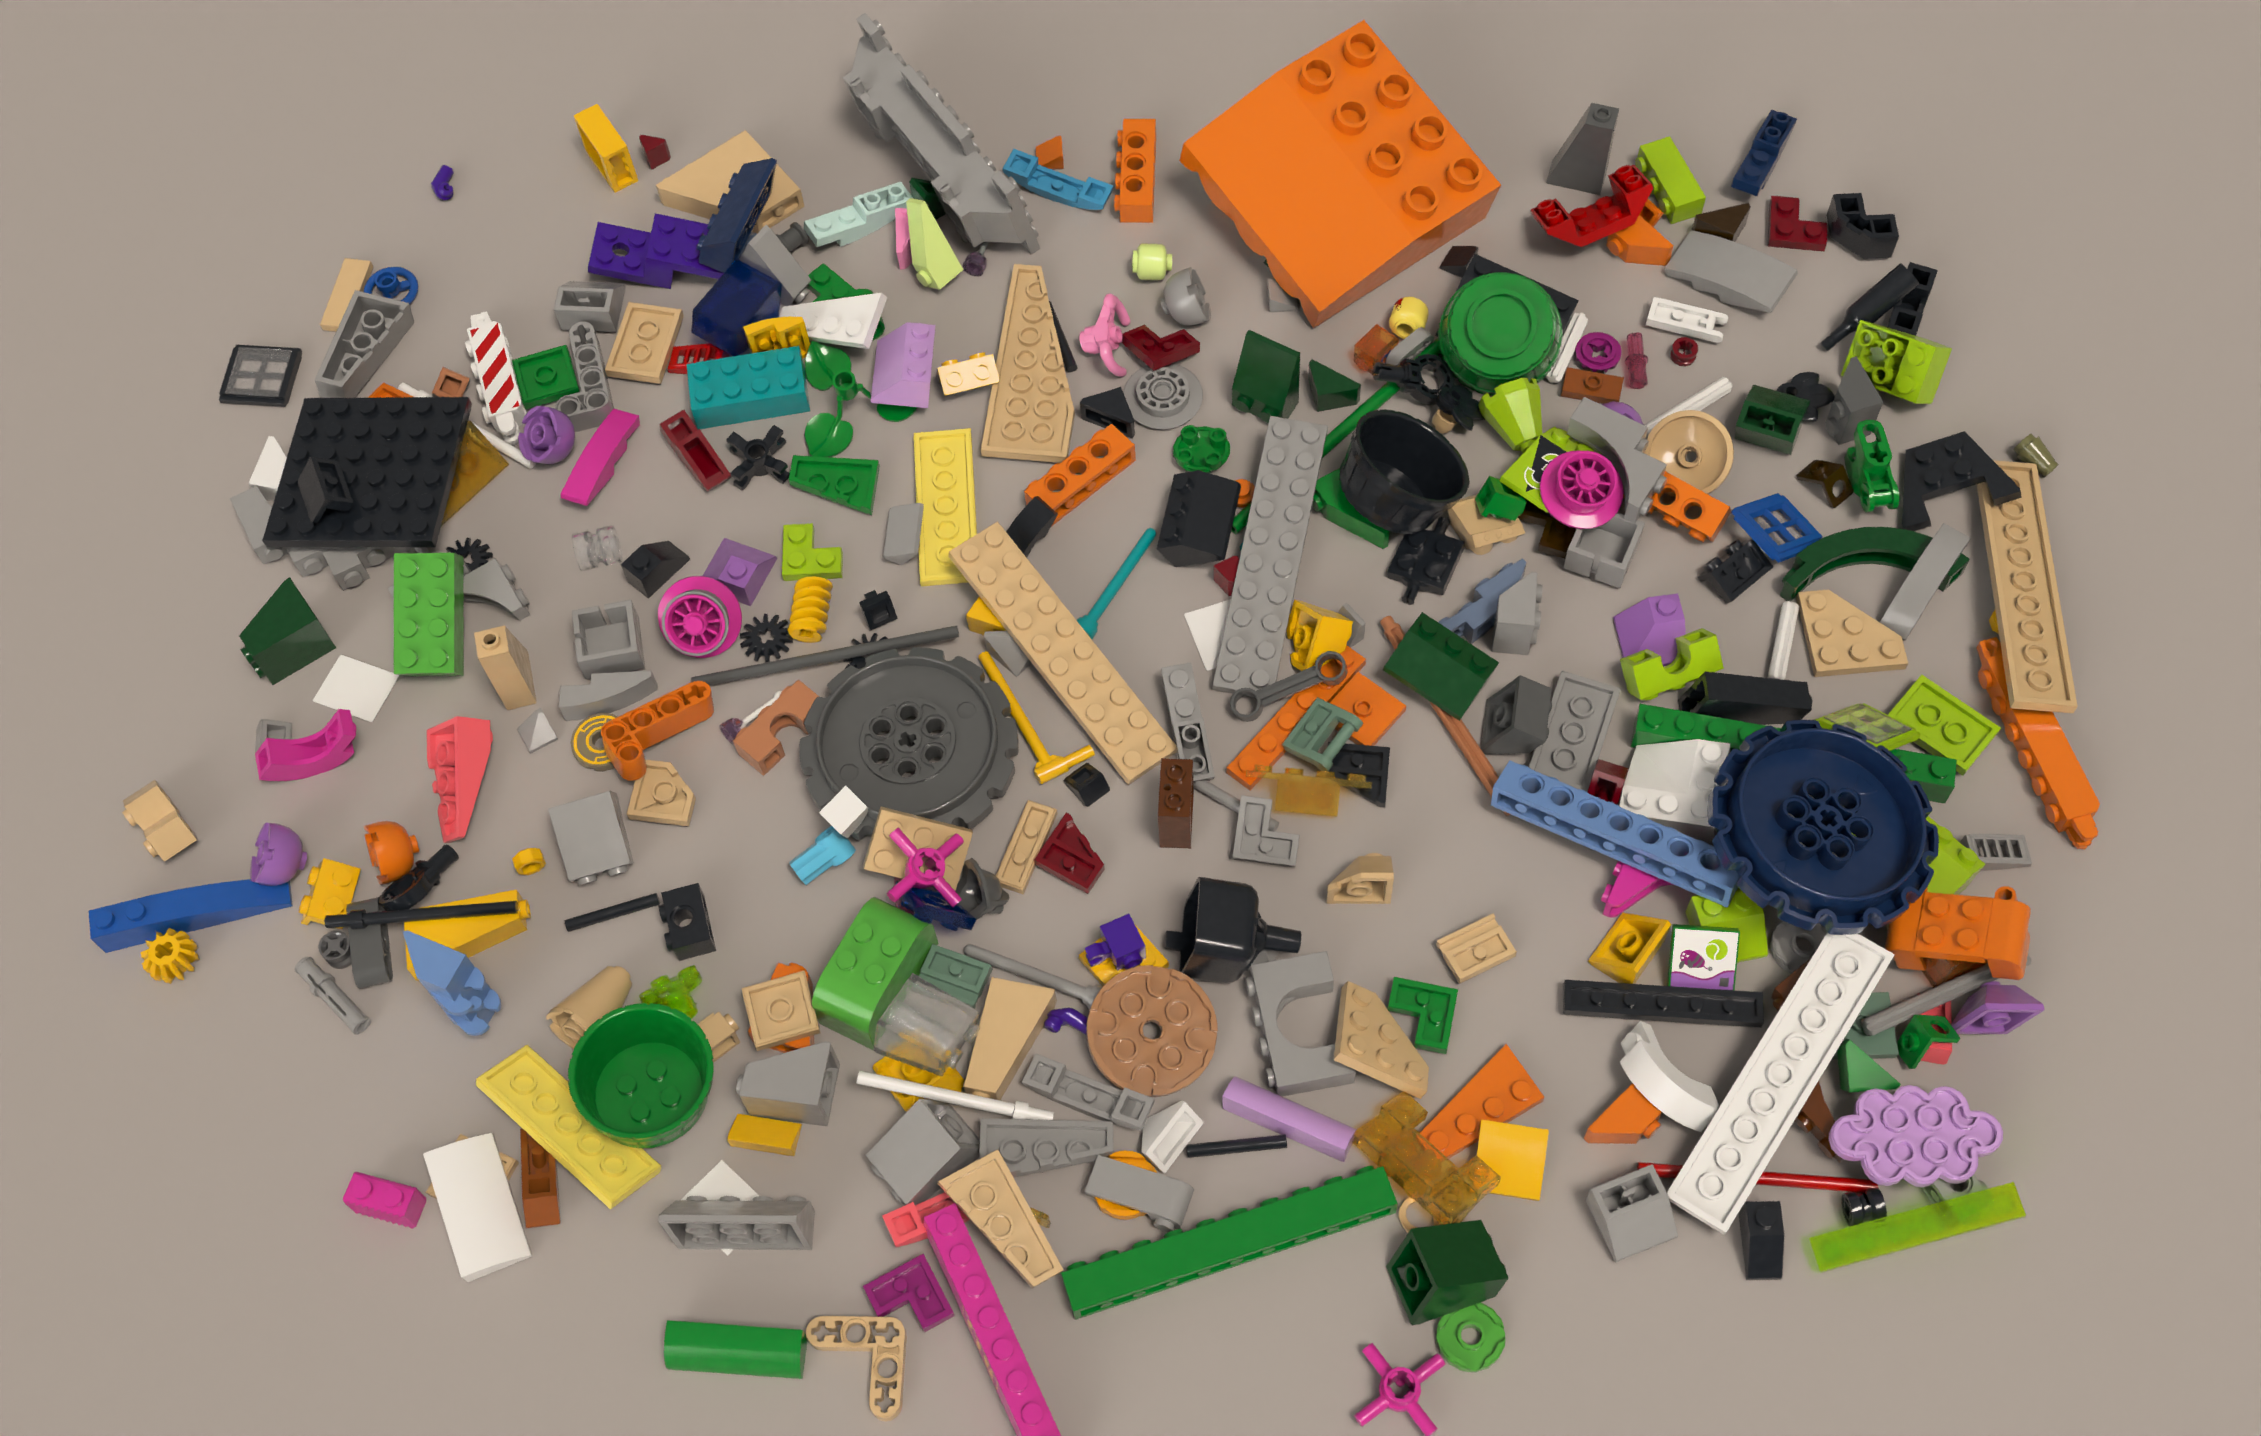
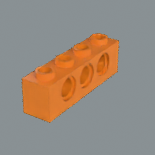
(1137, 171)
(1075, 489)
(1713, 511)

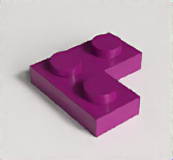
(911, 1284)

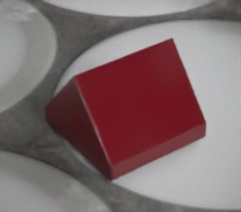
(655, 150)
(1225, 574)

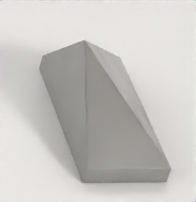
(1006, 651)

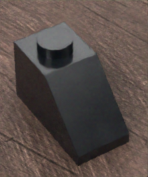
(653, 566)
(1762, 1239)

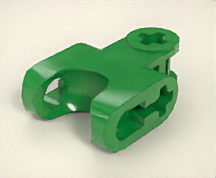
(1871, 470)

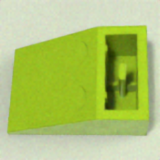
(1899, 361)

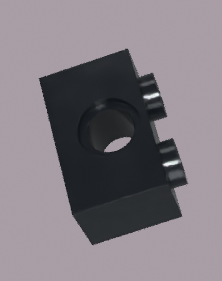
(695, 938)

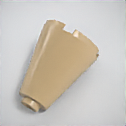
(589, 1003)

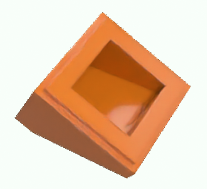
(1051, 153)

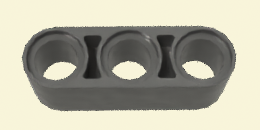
(370, 948)

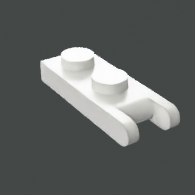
(1685, 319)

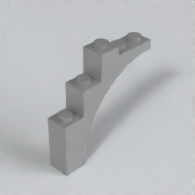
(346, 563)

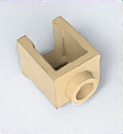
(720, 1033)

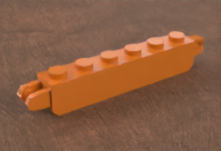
(2043, 753)

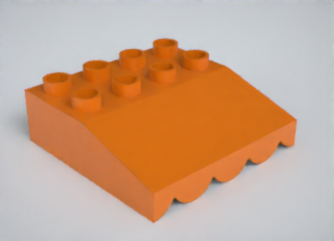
(1340, 172)

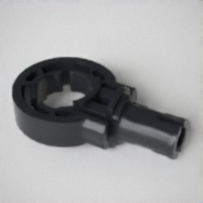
(1409, 376)
(418, 882)

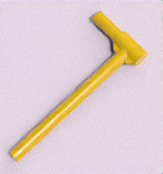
(1048, 766)

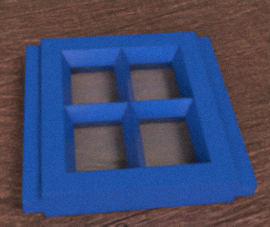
(1776, 526)

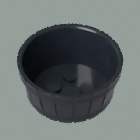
(1401, 472)

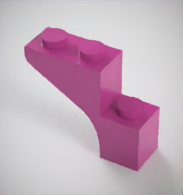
(1628, 889)

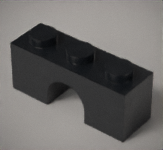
(1909, 311)

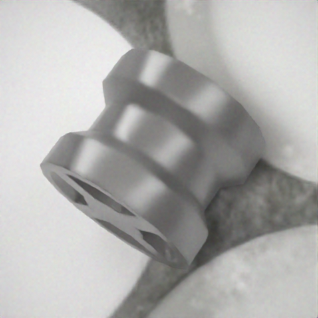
(335, 942)

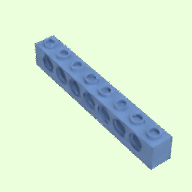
(1614, 832)

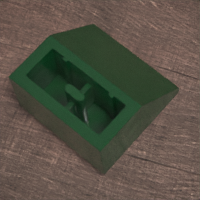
(1771, 419)

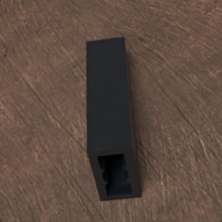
(1747, 698)

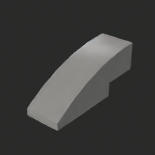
(605, 693)

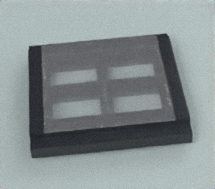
(260, 375)

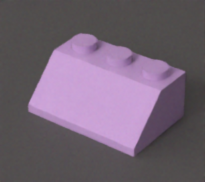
(904, 366)

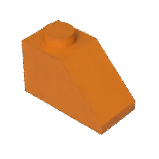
(1640, 244)
(1625, 1120)

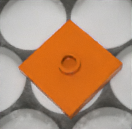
(1372, 705)

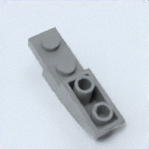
(1186, 719)

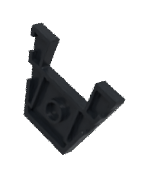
(1945, 468)

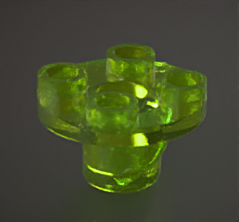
(675, 991)

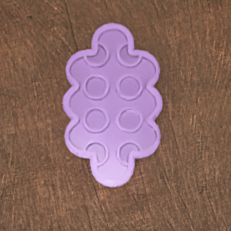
(1915, 1136)

